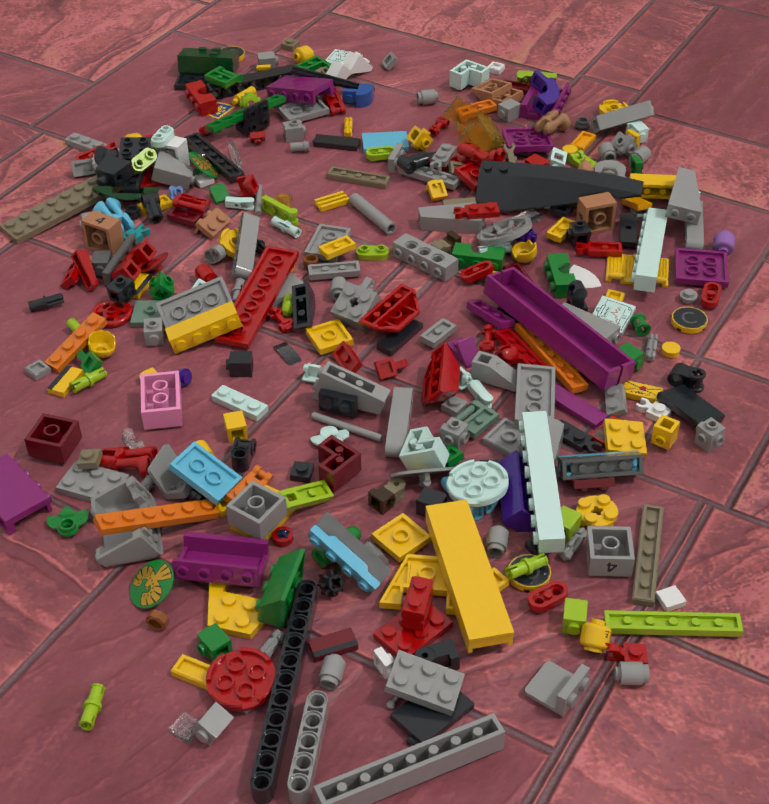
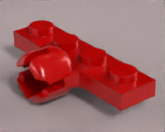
(514, 349)

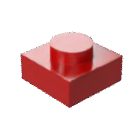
(257, 137)

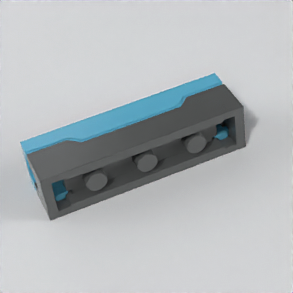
(600, 465)
(349, 553)

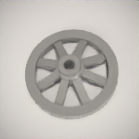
(506, 234)

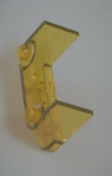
(475, 125)

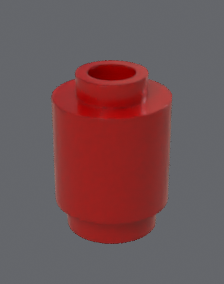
(205, 273)

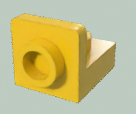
(436, 190)

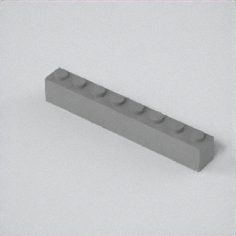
(414, 764)

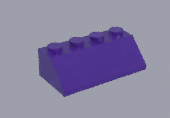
(515, 501)

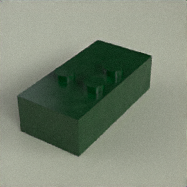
(205, 60)

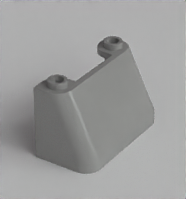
(132, 545)

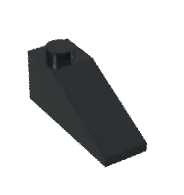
(303, 306)

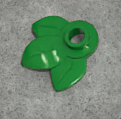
(68, 521)

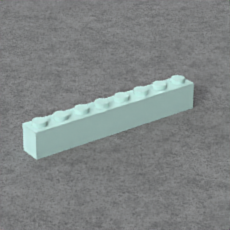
(649, 250)
(542, 482)

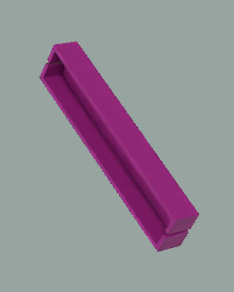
(559, 328)

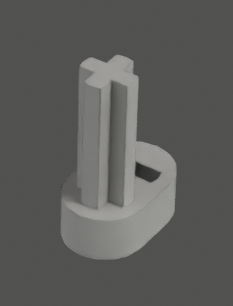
(214, 254)

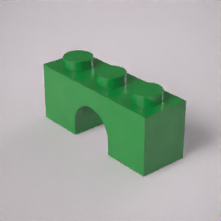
(468, 258)
(558, 274)

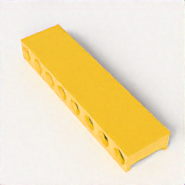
(468, 575)

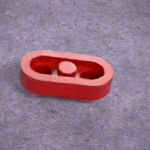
(476, 272)
(711, 295)
(545, 598)

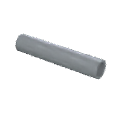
(372, 213)

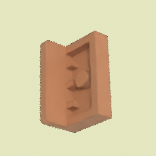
(213, 223)

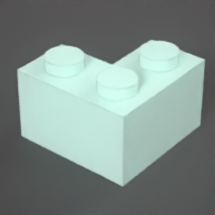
(468, 73)
(423, 450)

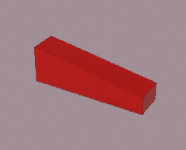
(84, 266)

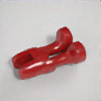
(476, 153)
(129, 458)

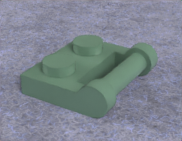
(480, 420)

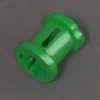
(638, 330)

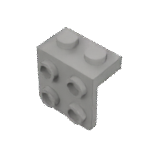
(166, 480)
(558, 687)

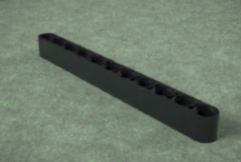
(284, 692)

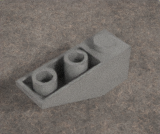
(493, 371)

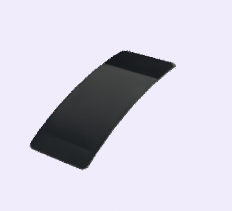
(288, 353)

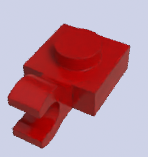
(388, 368)
(628, 652)

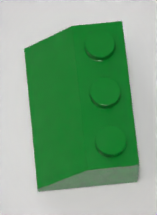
(281, 588)

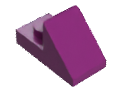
(464, 350)

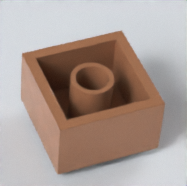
(597, 211)
(102, 232)

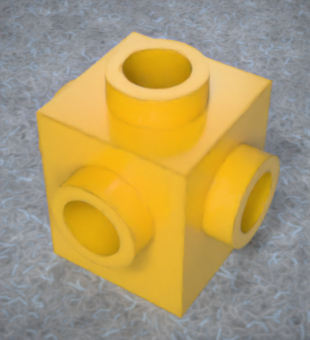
(419, 138)

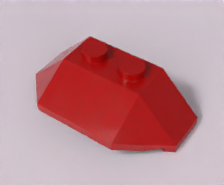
(393, 311)
(441, 376)

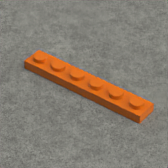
(564, 371)
(155, 516)

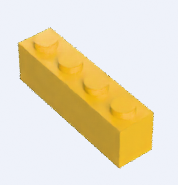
(655, 185)
(203, 327)

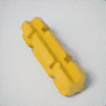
(348, 127)

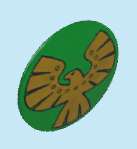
(203, 165)
(151, 584)

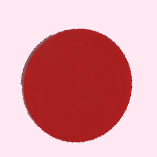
(241, 679)

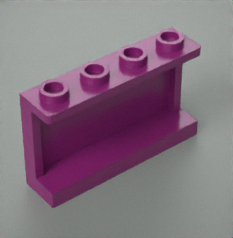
(301, 89)
(527, 110)
(18, 494)
(222, 559)

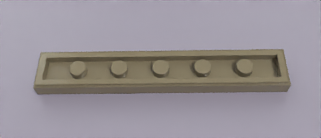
(647, 556)

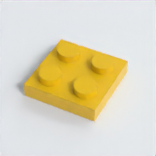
(328, 336)
(624, 436)
(401, 537)

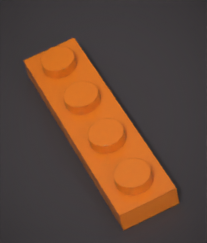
(77, 340)

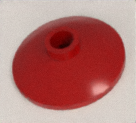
(155, 263)

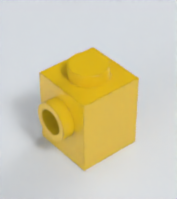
(665, 432)

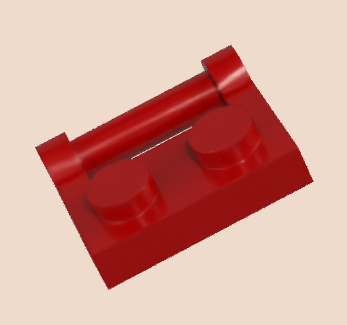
(191, 202)

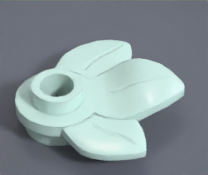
(326, 431)

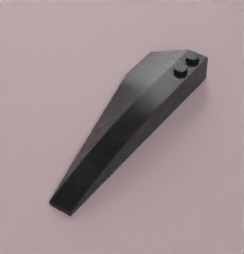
(536, 185)

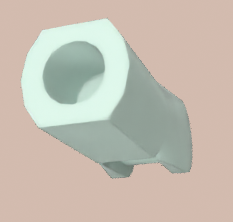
(237, 202)
(480, 393)

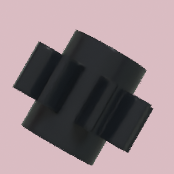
(330, 583)

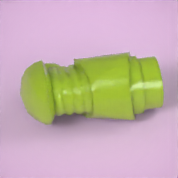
(287, 305)

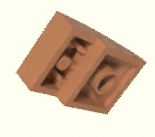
(497, 91)

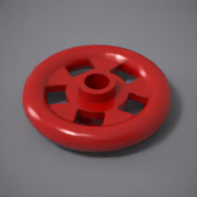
(112, 312)

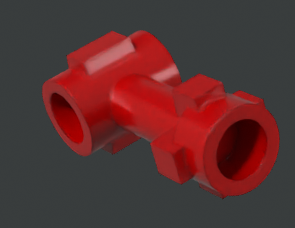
(441, 122)
(284, 325)
(487, 345)

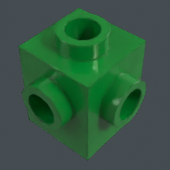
(161, 287)

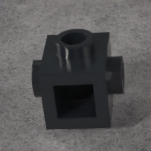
(578, 232)
(121, 289)

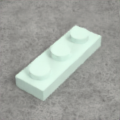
(237, 401)

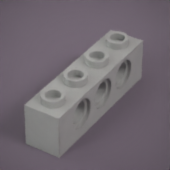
(425, 257)

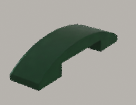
(106, 192)

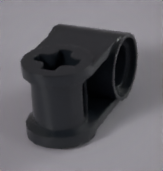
(688, 376)
(242, 454)

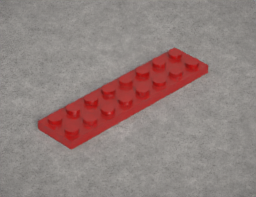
(259, 294)

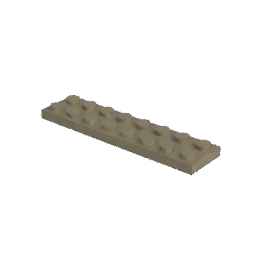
(53, 211)

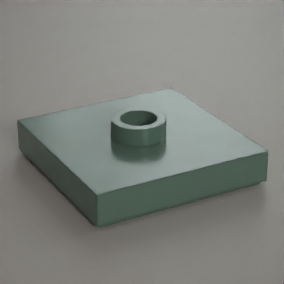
(143, 310)

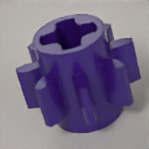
(530, 235)

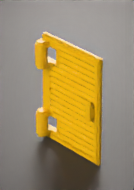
(622, 269)

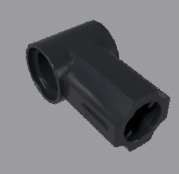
(410, 163)
(151, 203)

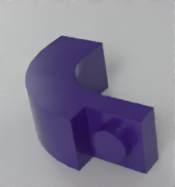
(549, 92)

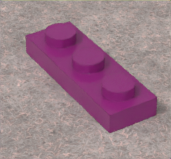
(490, 314)

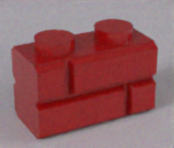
(417, 603)

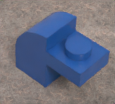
(360, 97)

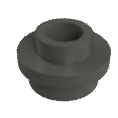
(582, 123)

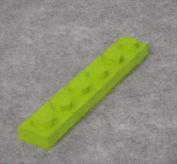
(674, 623)

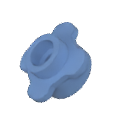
(172, 191)

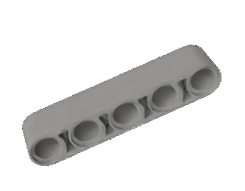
(694, 233)
(245, 246)
(398, 421)
(304, 756)

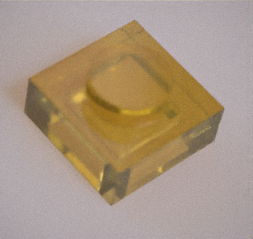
(285, 199)

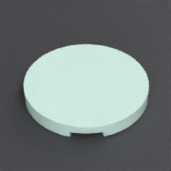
(477, 482)

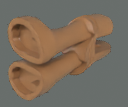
(551, 121)

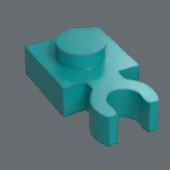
(140, 233)

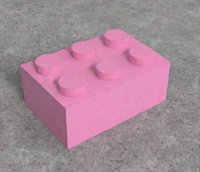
(161, 400)

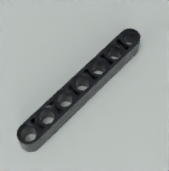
(248, 79)

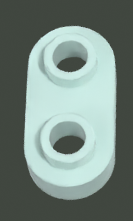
(162, 136)

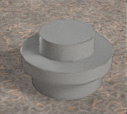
(688, 296)

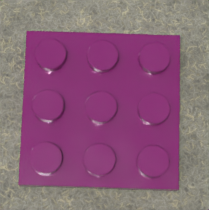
(527, 140)
(700, 267)

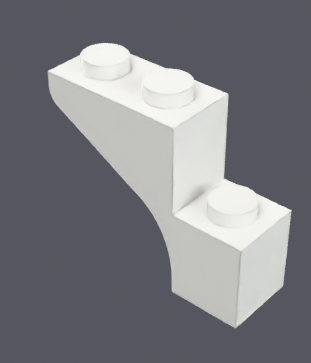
(352, 64)

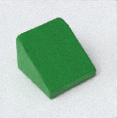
(218, 193)

